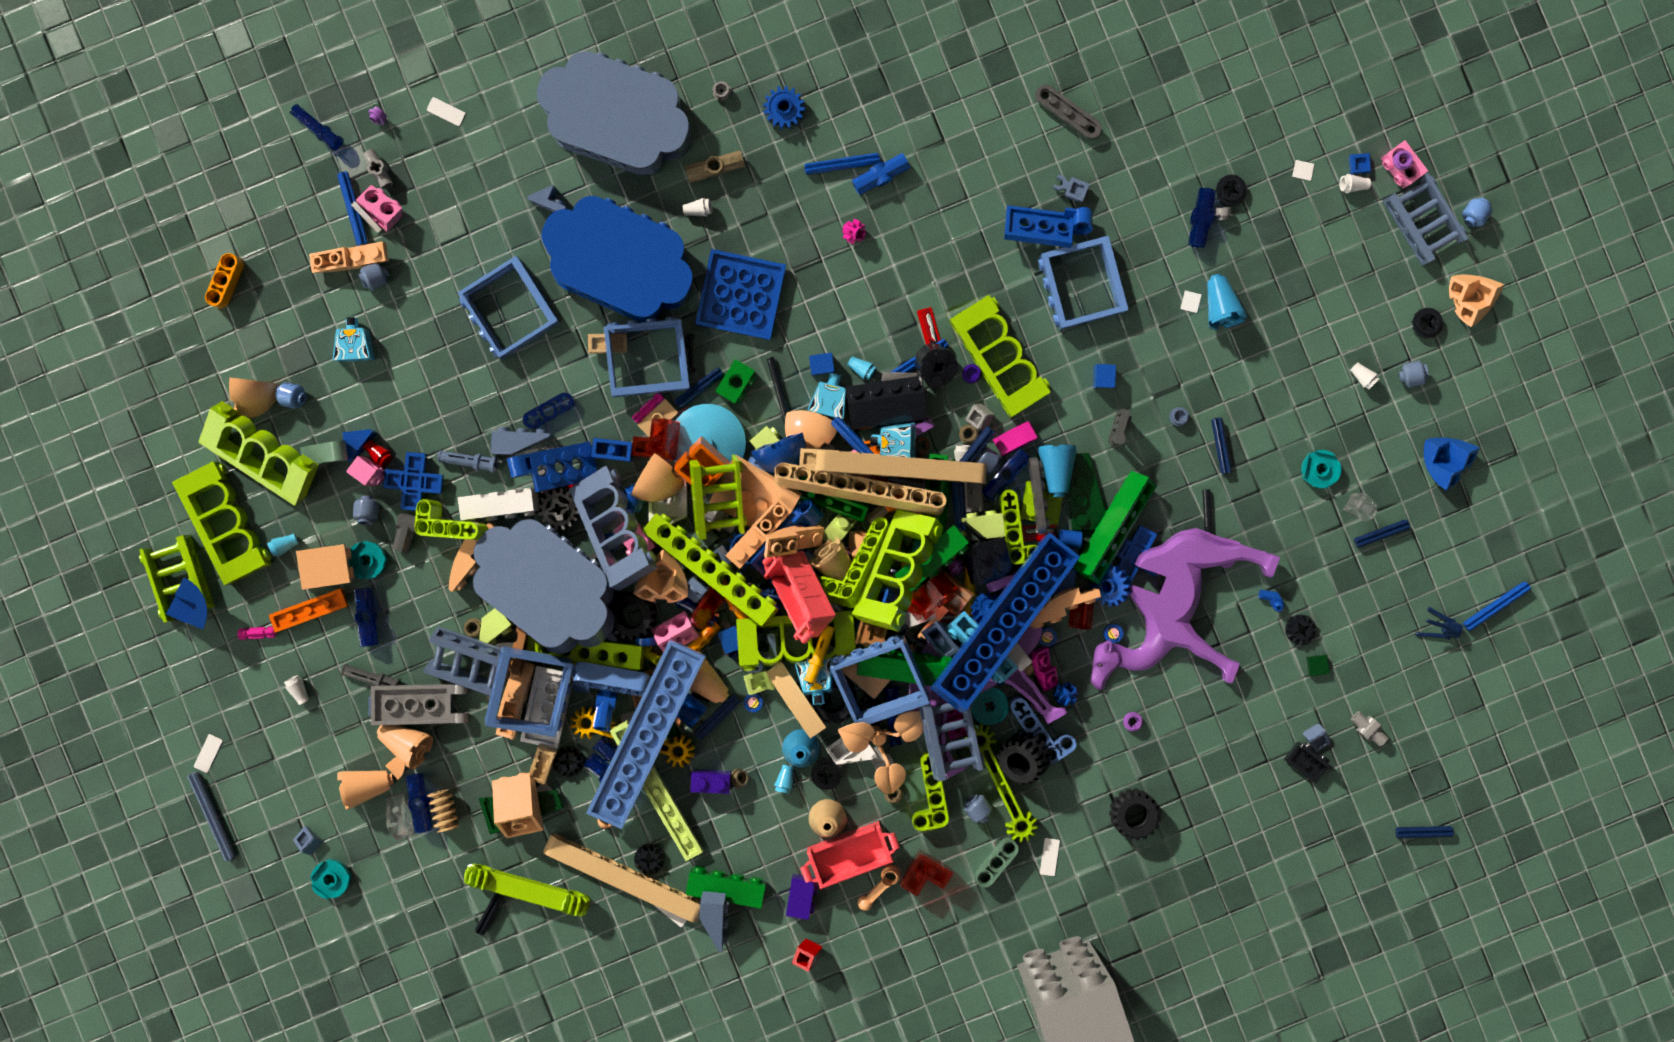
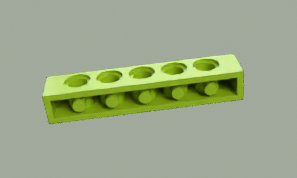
(634, 654)

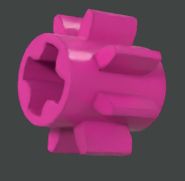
(854, 231)

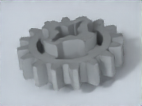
(557, 500)

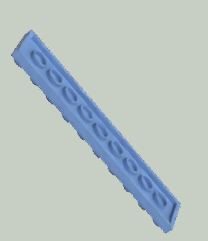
(645, 734)

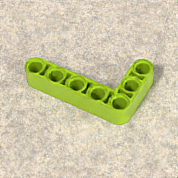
(848, 591)

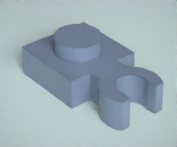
(1074, 189)

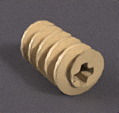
(443, 810)

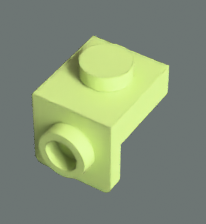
(758, 682)

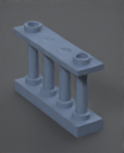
(1406, 220)
(468, 646)
(935, 748)

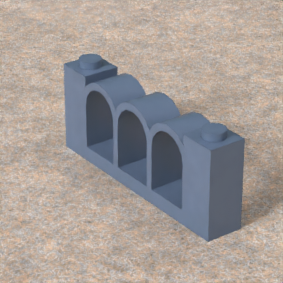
(641, 560)

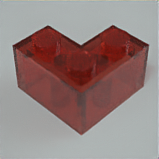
(662, 440)
(932, 594)
(925, 868)

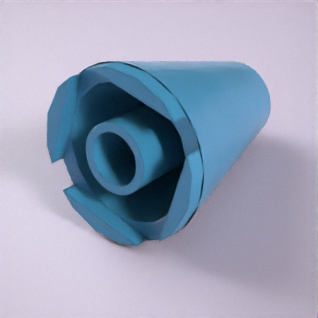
(1223, 304)
(1058, 467)
(800, 741)

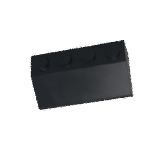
(887, 403)

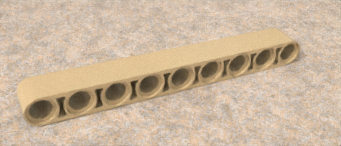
(900, 467)
(869, 485)
(623, 877)

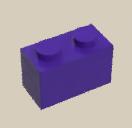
(710, 781)
(800, 897)

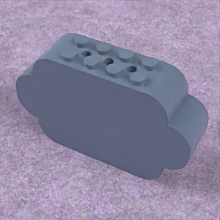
(614, 113)
(544, 585)

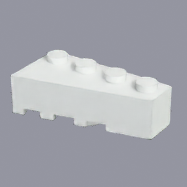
(499, 504)

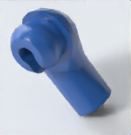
(1274, 599)

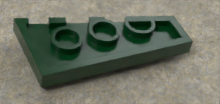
(1085, 496)
(548, 801)

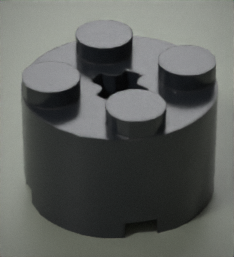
(943, 371)

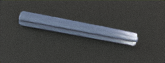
(211, 816)

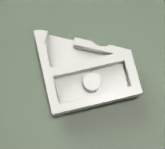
(842, 755)

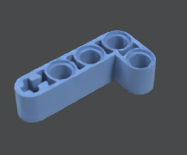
(609, 679)
(1036, 728)

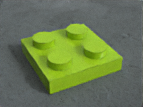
(1053, 505)

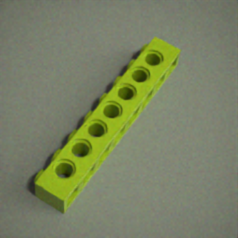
(655, 529)

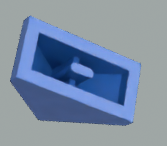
(356, 440)

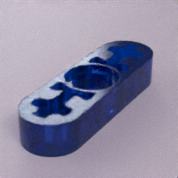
(538, 422)

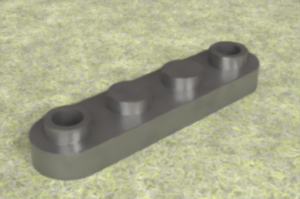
(1068, 112)
(1040, 504)

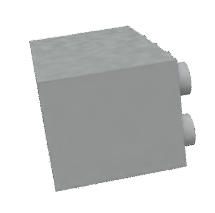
(1073, 995)

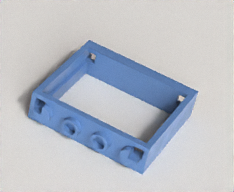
(1113, 277)
(476, 317)
(651, 324)
(889, 708)
(551, 729)

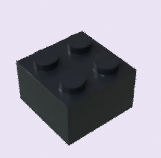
(988, 561)

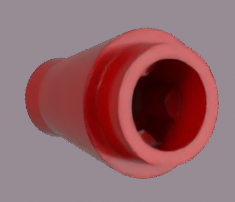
(379, 454)

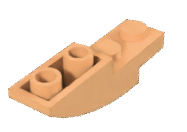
(348, 258)
(758, 533)
(791, 539)
(464, 563)
(1056, 605)
(514, 698)

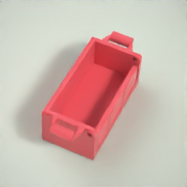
(800, 594)
(849, 855)

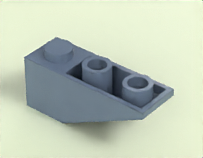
(511, 443)
(712, 915)

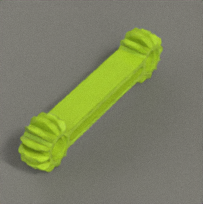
(1003, 788)
(526, 889)

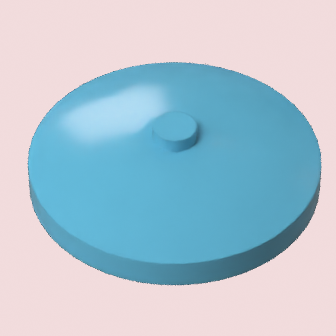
(716, 426)

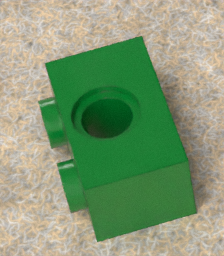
(736, 370)

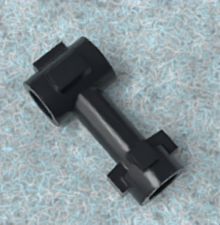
(919, 643)

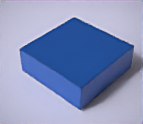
(1360, 164)

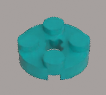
(1326, 478)
(377, 558)
(991, 716)
(341, 876)

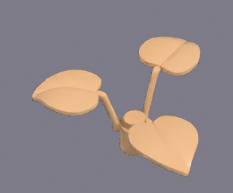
(857, 738)

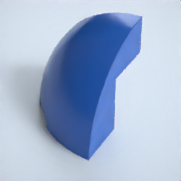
(783, 451)
(1448, 459)
(189, 605)

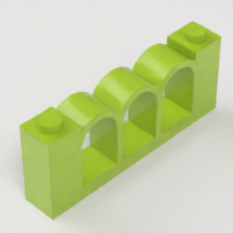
(973, 316)
(215, 438)
(199, 481)
(892, 614)
(748, 646)

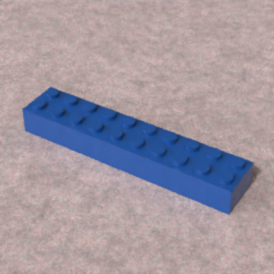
(1005, 623)

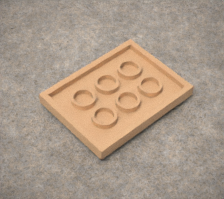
(758, 492)

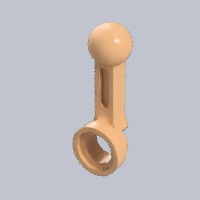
(866, 901)

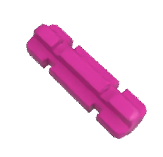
(648, 407)
(256, 633)

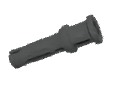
(381, 678)

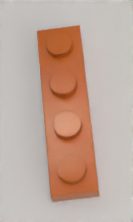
(308, 610)

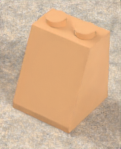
(325, 566)
(516, 805)

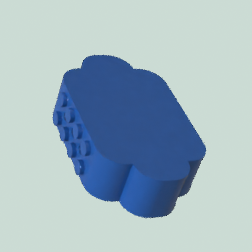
(617, 258)

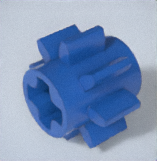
(1065, 694)

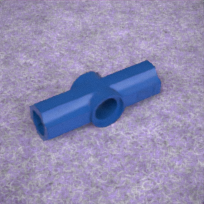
(880, 174)
(604, 708)

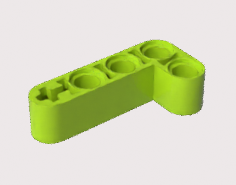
(429, 515)
(1014, 526)
(934, 808)

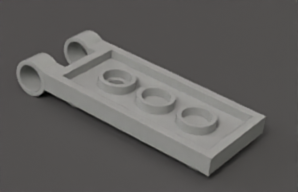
(409, 704)

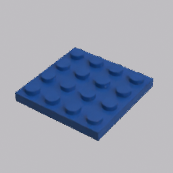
(740, 294)

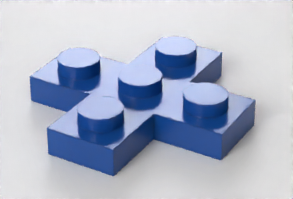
(413, 480)
(1132, 549)

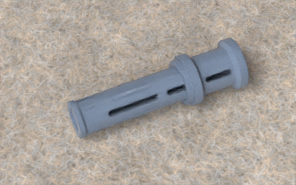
(477, 462)

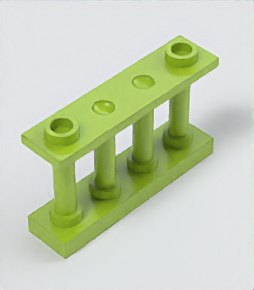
(699, 490)
(190, 564)

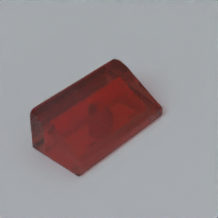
(706, 609)
(1081, 616)

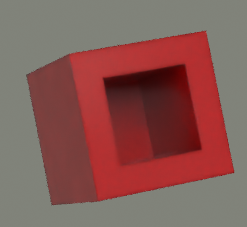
(807, 955)

